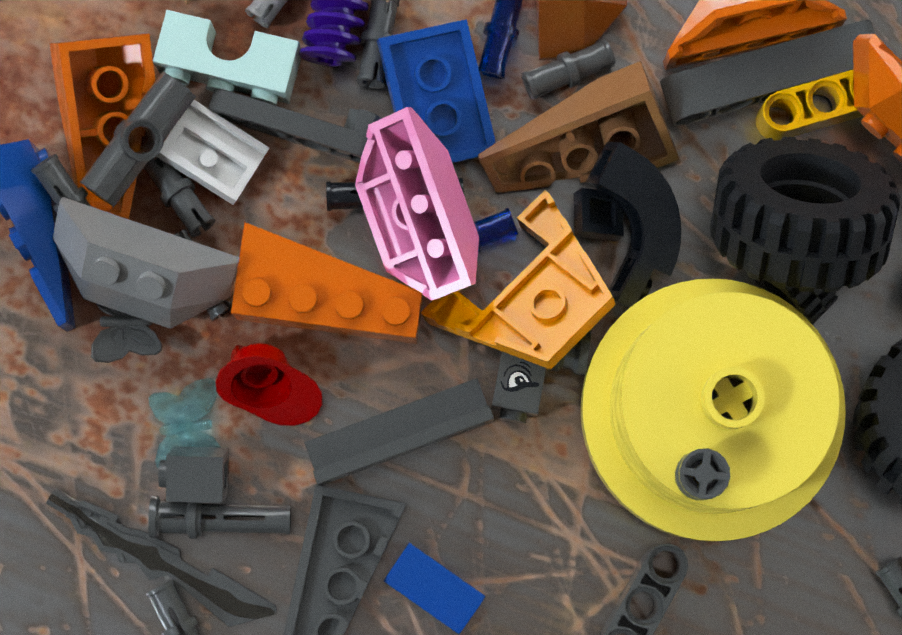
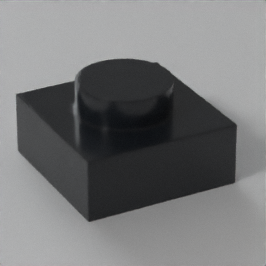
(597, 215)

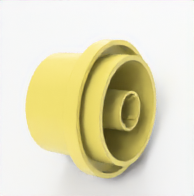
(653, 404)

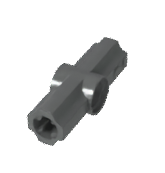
(158, 115)

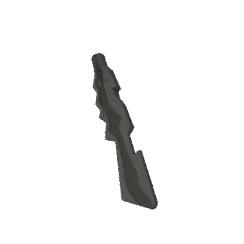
(157, 558)

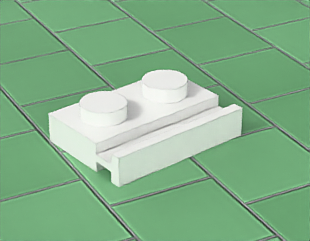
(212, 152)

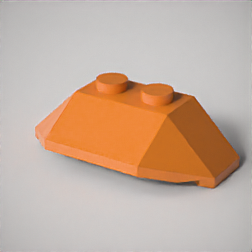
(741, 26)
(878, 89)

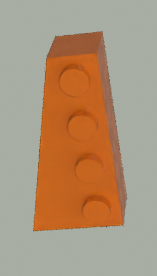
(313, 291)

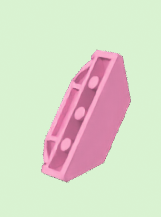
(417, 206)

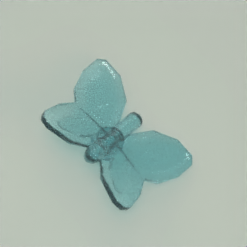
(181, 417)

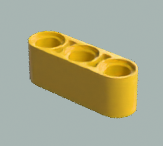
(800, 108)

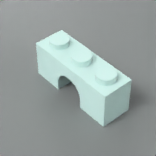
(263, 72)

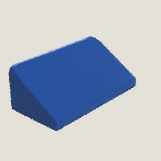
(434, 588)

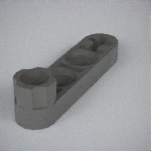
(295, 127)

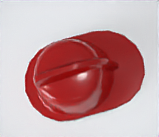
(267, 385)

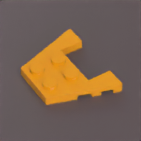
(544, 306)

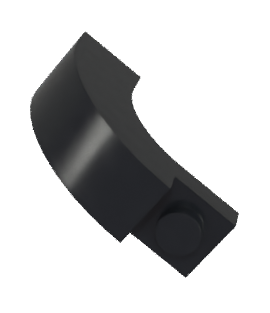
(651, 215)

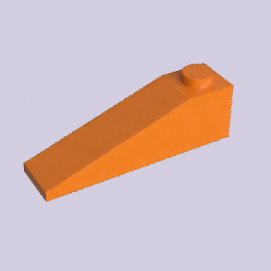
(97, 90)

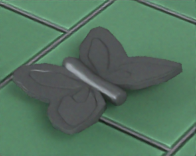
(124, 335)

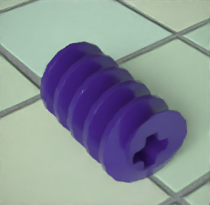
(331, 31)

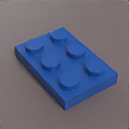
(441, 81)

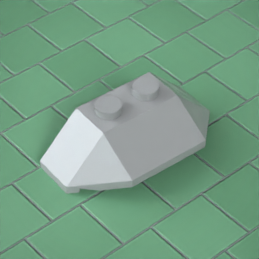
(140, 266)

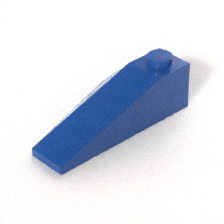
(34, 219)

